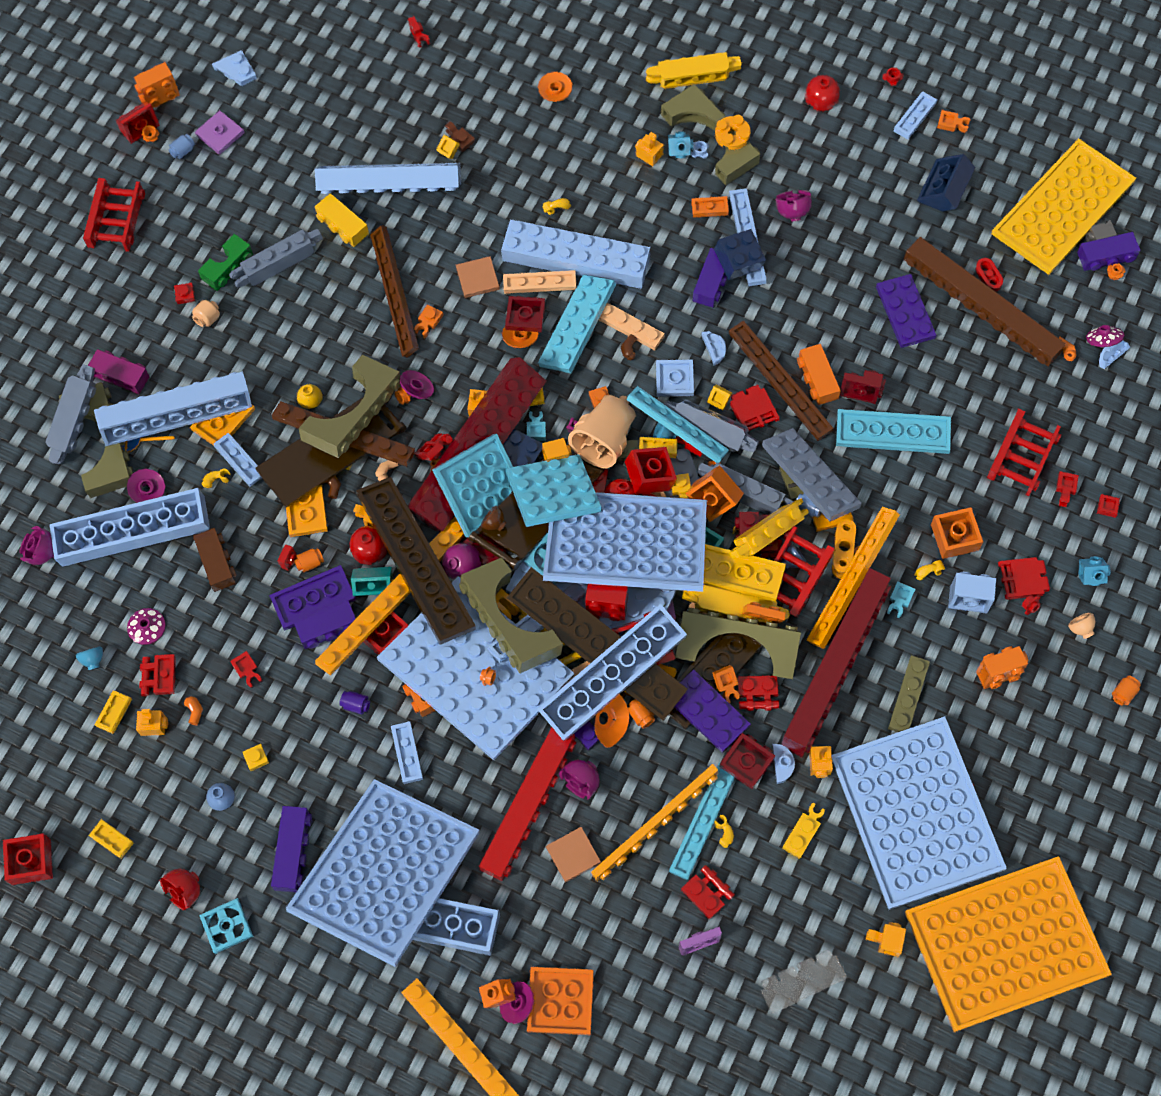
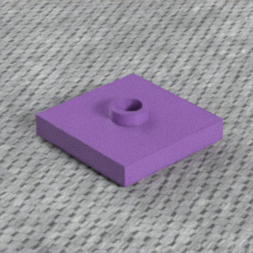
(219, 132)
(700, 940)

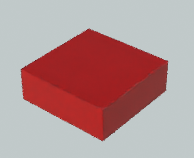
(1108, 505)

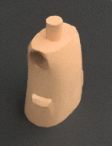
(603, 432)

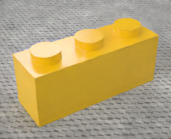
(341, 220)

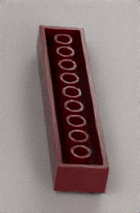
(495, 414)
(836, 663)

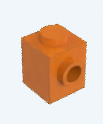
(497, 993)

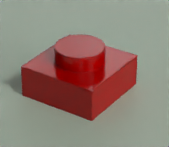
(184, 293)
(287, 557)

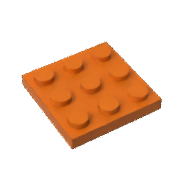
(561, 1001)

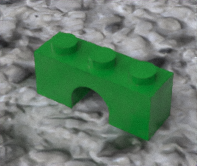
(216, 273)

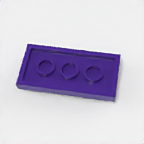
(905, 311)
(312, 596)
(710, 712)

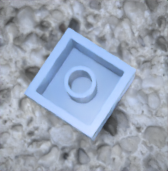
(972, 592)

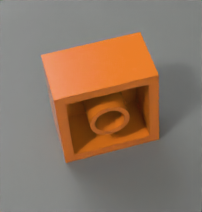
(718, 490)
(956, 533)

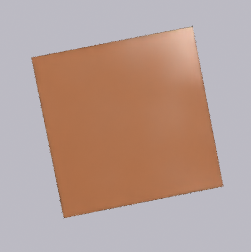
(477, 277)
(573, 854)

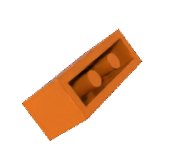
(818, 374)

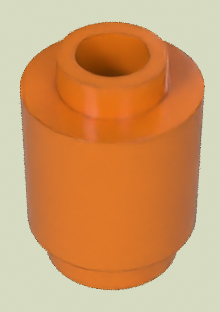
(309, 560)
(1126, 690)
(640, 714)

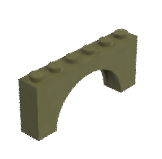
(695, 107)
(338, 433)
(112, 469)
(779, 642)
(521, 646)

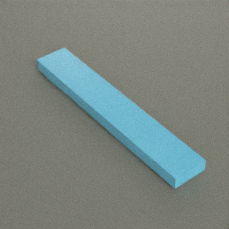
(677, 424)
(701, 825)

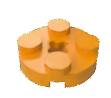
(732, 123)

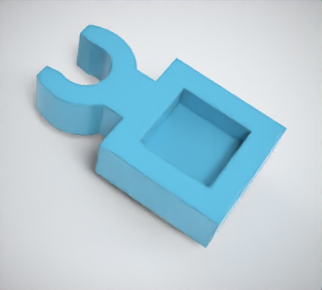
(536, 428)
(901, 597)

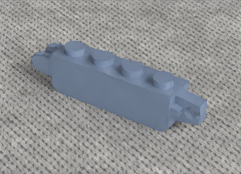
(276, 258)
(70, 414)
(720, 428)
(755, 493)

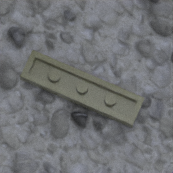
(909, 694)

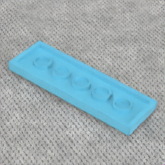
(577, 323)
(893, 431)

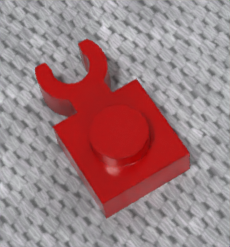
(245, 666)

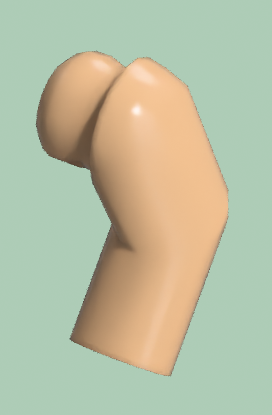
(383, 468)

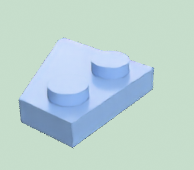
(236, 68)

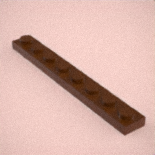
(394, 291)
(781, 380)
(365, 442)

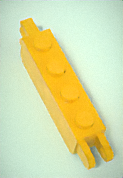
(693, 70)
(768, 529)
(727, 602)

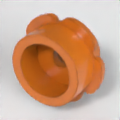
(150, 130)
(1115, 275)
(402, 396)
(488, 676)

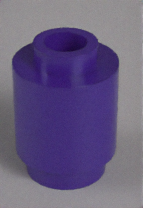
(354, 702)

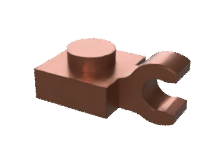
(460, 136)

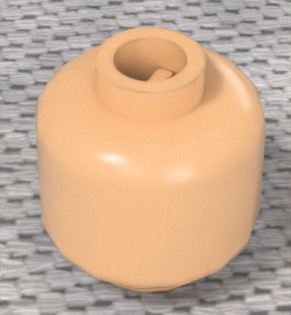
(205, 313)

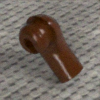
(626, 347)
(334, 487)

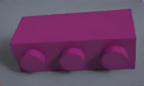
(119, 371)

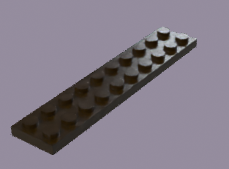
(416, 560)
(590, 638)

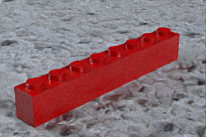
(526, 805)

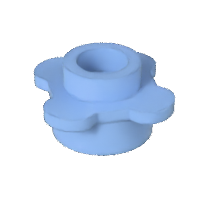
(700, 145)

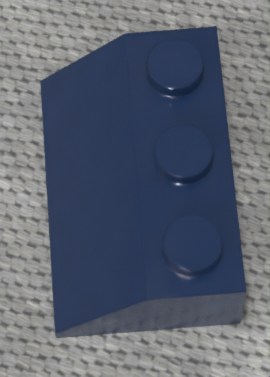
(946, 182)

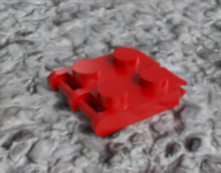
(753, 407)
(1024, 578)

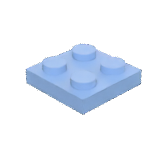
(674, 378)

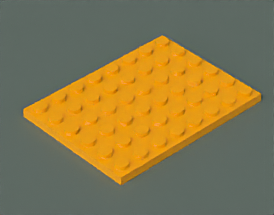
(1007, 943)

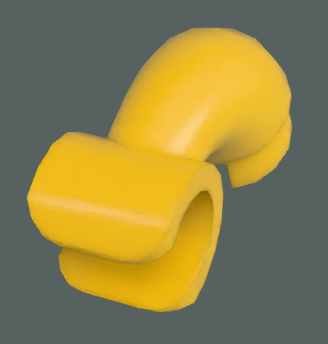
(559, 203)
(212, 476)
(924, 570)
(728, 835)

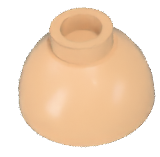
(1083, 625)

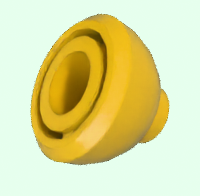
(309, 396)

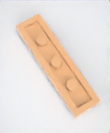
(539, 281)
(630, 325)

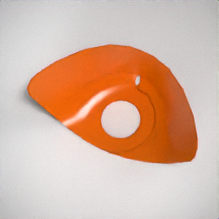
(613, 730)

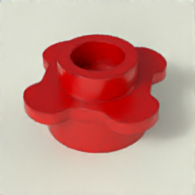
(893, 76)
(1031, 604)

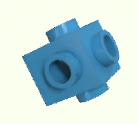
(677, 139)
(1093, 571)

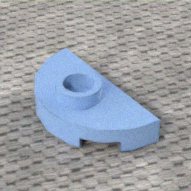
(715, 346)
(1111, 353)
(783, 763)

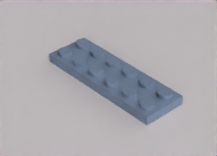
(811, 474)

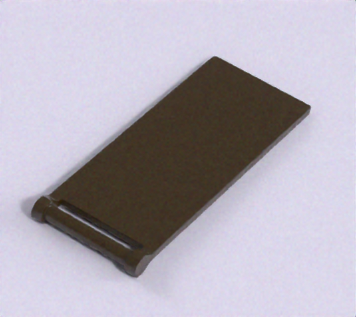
(304, 467)
(515, 534)

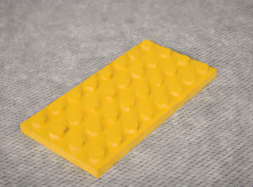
(1063, 206)

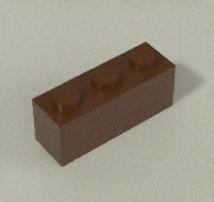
(215, 559)

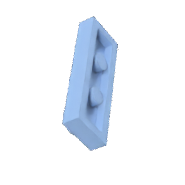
(915, 115)
(238, 459)
(406, 752)

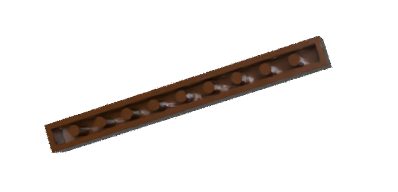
(984, 301)

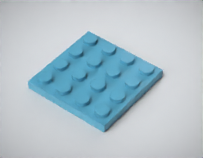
(475, 481)
(553, 490)

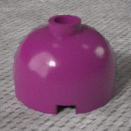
(794, 205)
(37, 547)
(460, 559)
(581, 778)

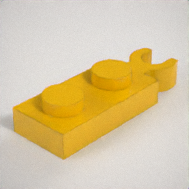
(803, 832)

